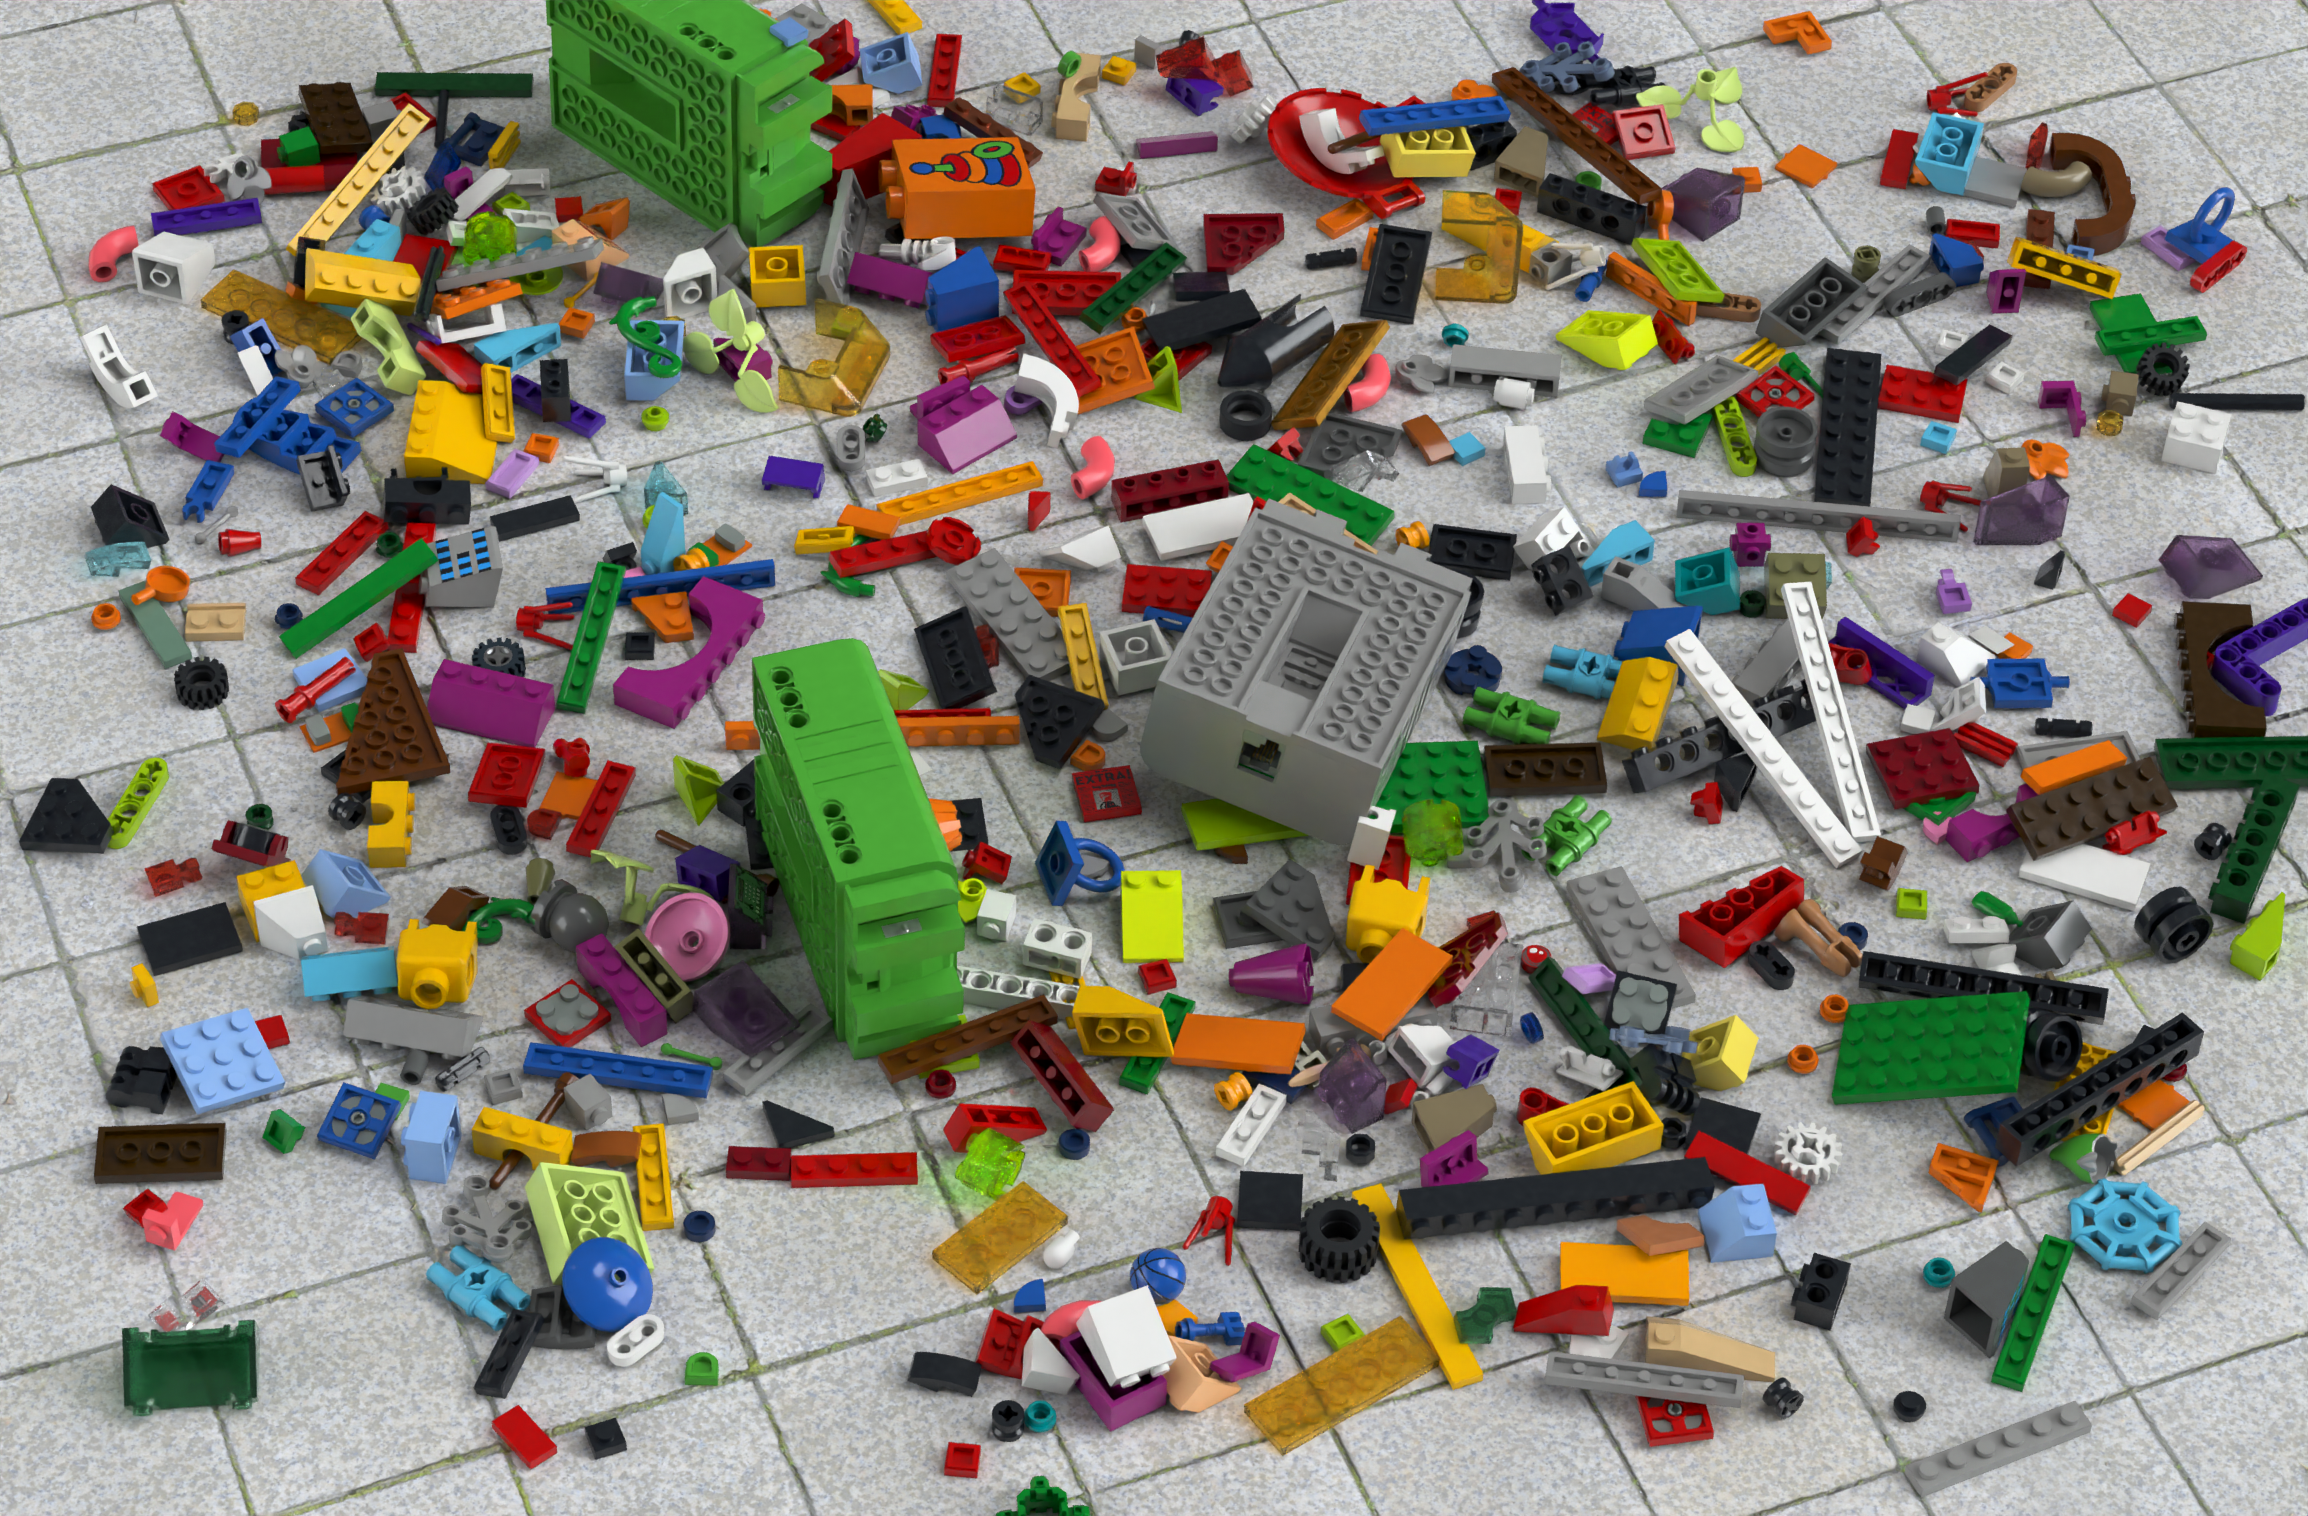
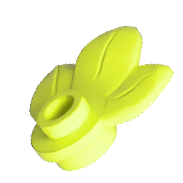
(972, 894)

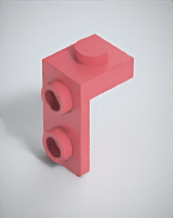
(170, 1227)

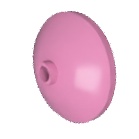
(680, 924)

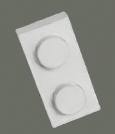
(896, 477)
(1968, 930)

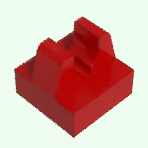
(1287, 444)
(1861, 538)
(1708, 803)

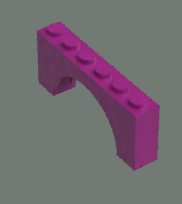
(672, 692)

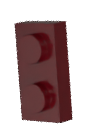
(758, 1163)

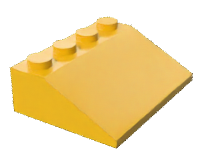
(448, 433)

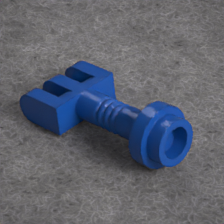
(1228, 1326)

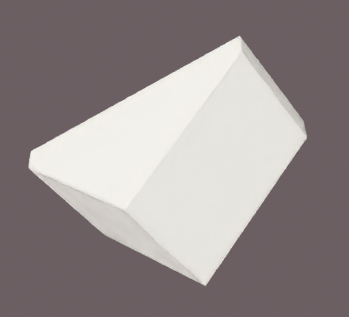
(1046, 1367)

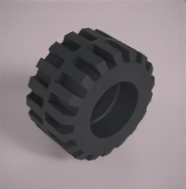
(1333, 1258)

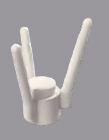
(1590, 256)
(613, 474)

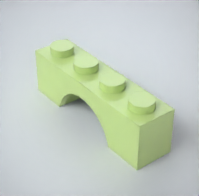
(381, 328)

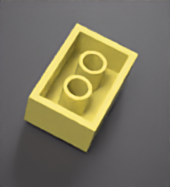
(1429, 152)

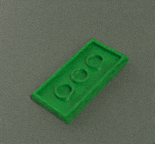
(2125, 312)

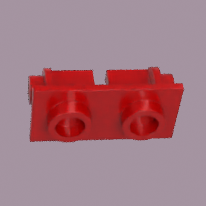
(1670, 338)
(2124, 839)

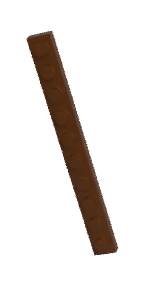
(1577, 136)

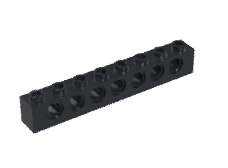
(1641, 765)
(1943, 980)
(2099, 1089)

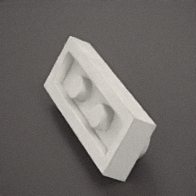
(1251, 1125)

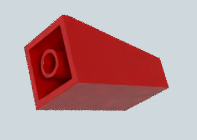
(862, 154)

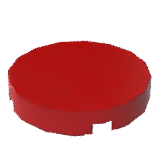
(952, 540)

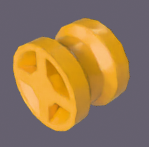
(1414, 536)
(693, 559)
(1233, 1091)

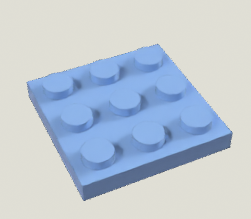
(222, 1060)

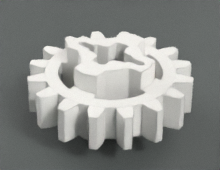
(1253, 118)
(398, 189)
(1808, 1152)

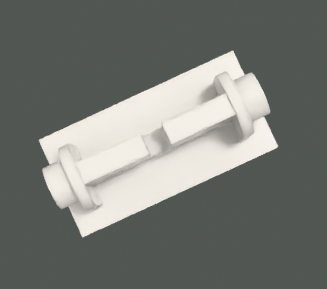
(527, 183)
(1588, 1070)

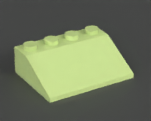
(582, 1205)

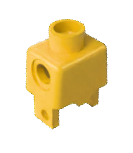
(1381, 911)
(436, 964)

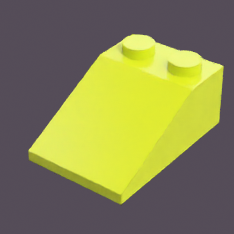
(1610, 337)
(1152, 916)

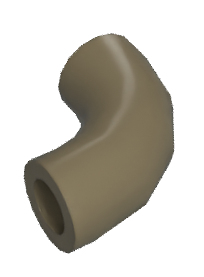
(2056, 183)

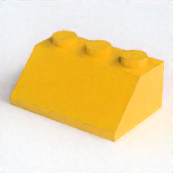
(1639, 703)

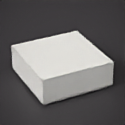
(1949, 342)
(2004, 377)
(1917, 719)

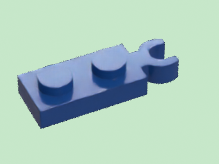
(207, 489)

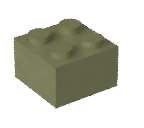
(1793, 568)

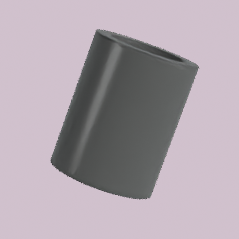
(1935, 220)
(414, 1067)

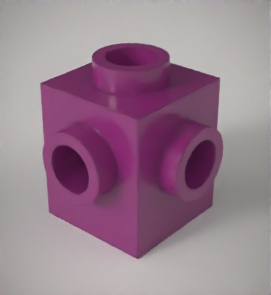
(1750, 544)

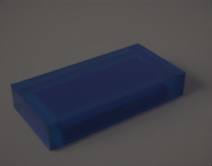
(443, 163)

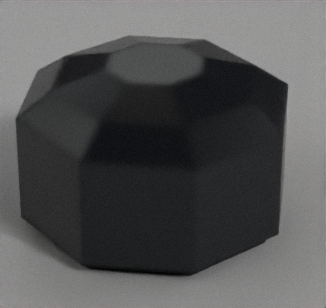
(1673, 1133)
(1360, 1149)

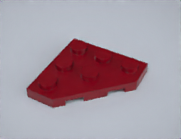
(1239, 239)
(1469, 955)

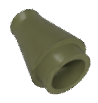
(538, 877)

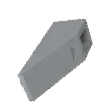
(1635, 587)

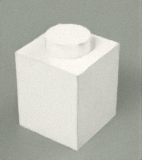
(996, 915)

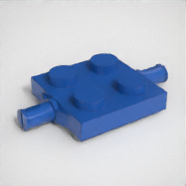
(2021, 683)

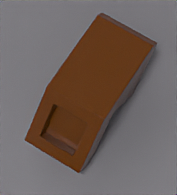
(454, 907)

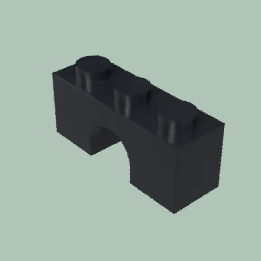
(407, 505)

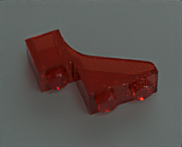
(1197, 61)

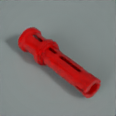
(979, 366)
(306, 696)

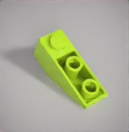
(2260, 944)

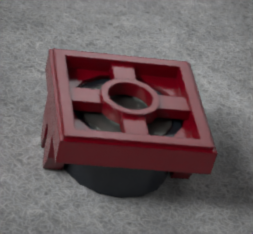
(252, 844)

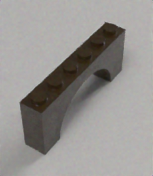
(2211, 710)

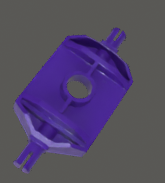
(1558, 23)

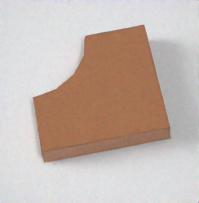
(1659, 1237)

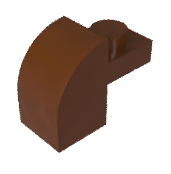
(1883, 863)

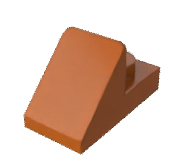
(610, 215)

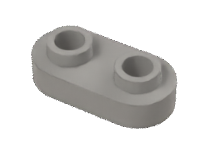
(851, 448)

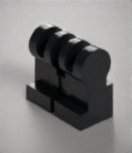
(142, 1079)
(1666, 1079)

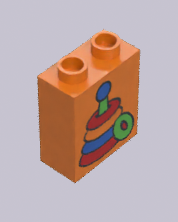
(958, 188)

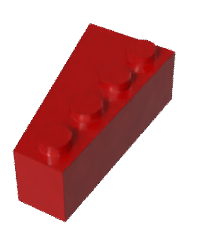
(1746, 915)

